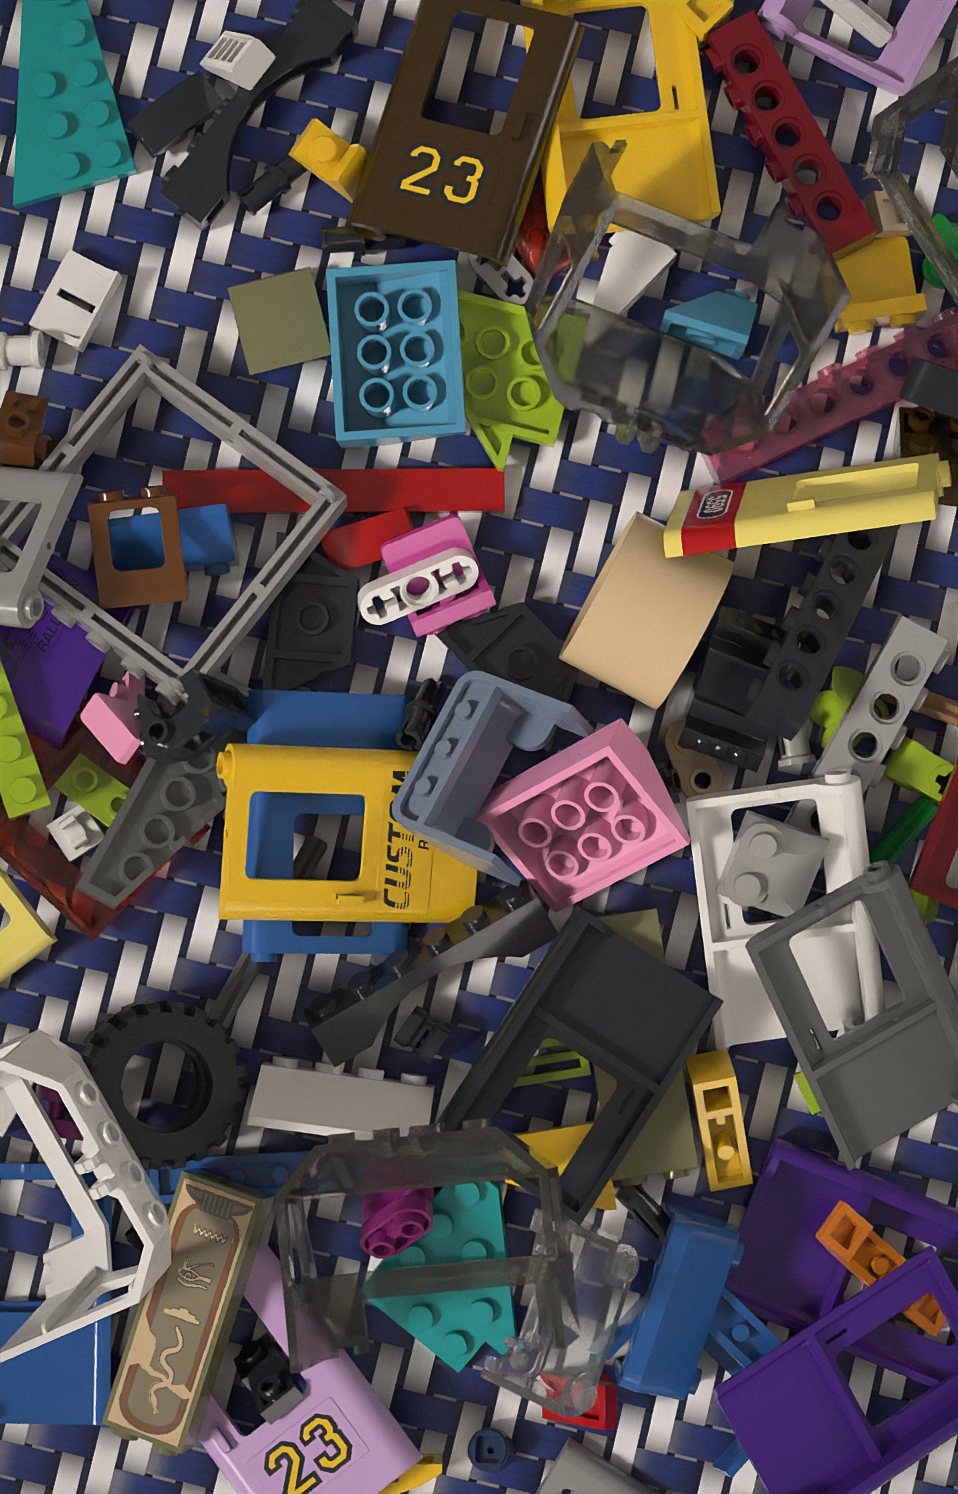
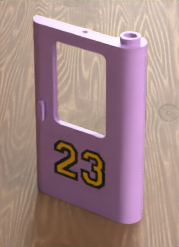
(329, 1441)

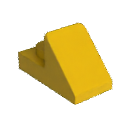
(330, 158)

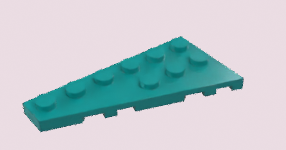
(65, 106)

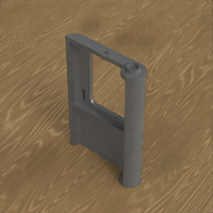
(896, 1063)

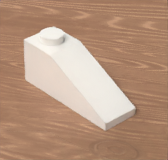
(631, 270)

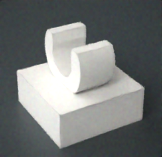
(76, 832)

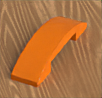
(870, 1258)

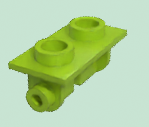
(92, 789)

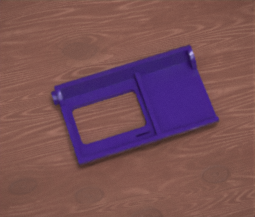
(802, 1415)

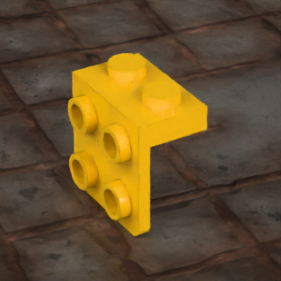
(880, 288)

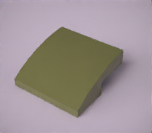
(279, 320)

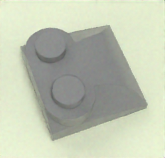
(771, 865)

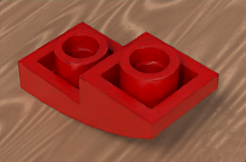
(361, 541)

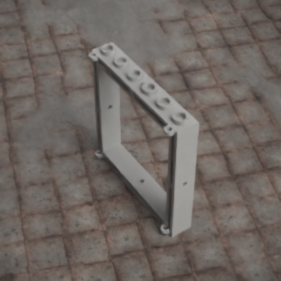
(70, 454)

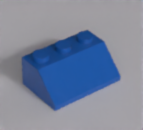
(205, 533)

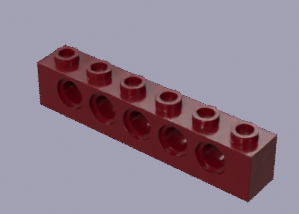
(748, 41)

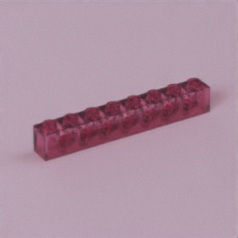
(846, 404)

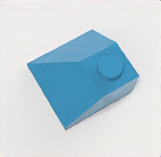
(714, 321)

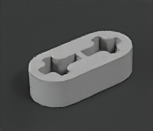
(494, 281)

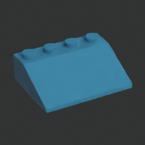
(395, 353)

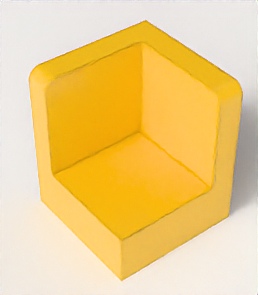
(703, 16)

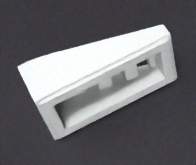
(238, 59)

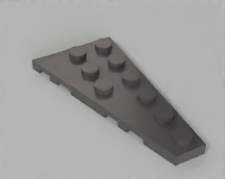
(158, 817)

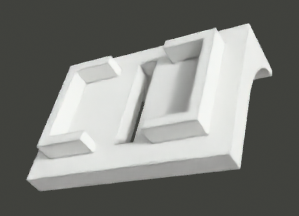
(87, 282)

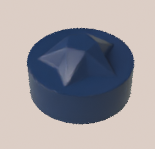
(490, 1450)

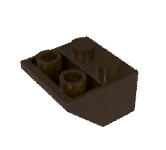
(929, 432)

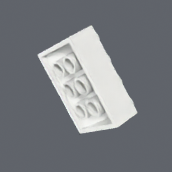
(337, 1102)

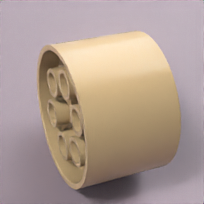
(645, 613)

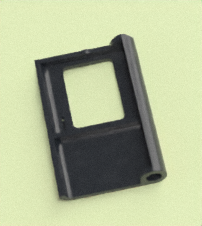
(613, 1010)

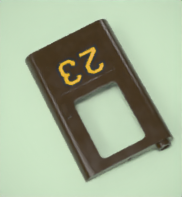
(452, 181)

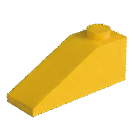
(719, 1119)

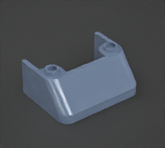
(464, 759)

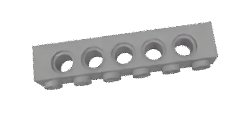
(902, 640)

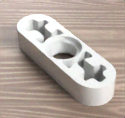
(400, 578)

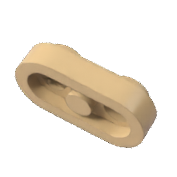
(690, 763)

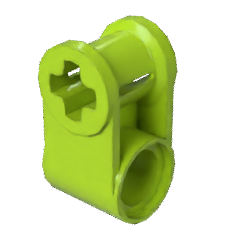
(917, 769)

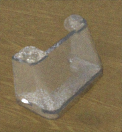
(569, 1376)

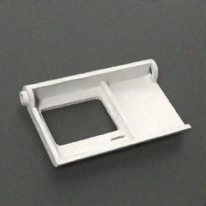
(834, 955)

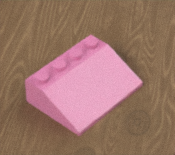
(585, 816)

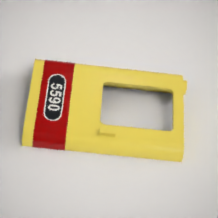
(806, 505)

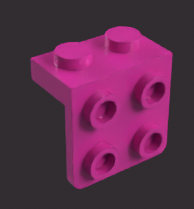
(424, 543)

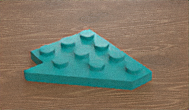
(457, 1323)

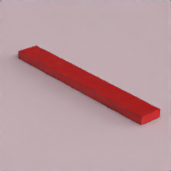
(366, 490)

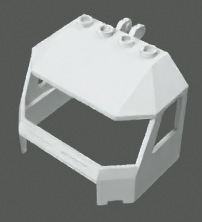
(84, 1264)

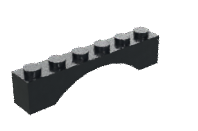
(310, 43)
(503, 926)

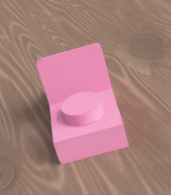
(113, 717)

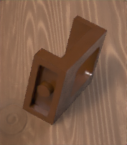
(144, 585)

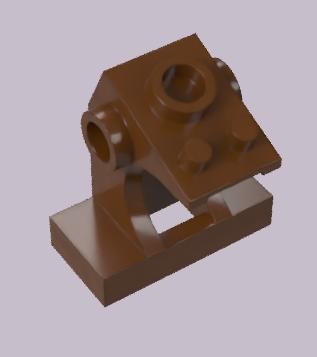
(22, 431)

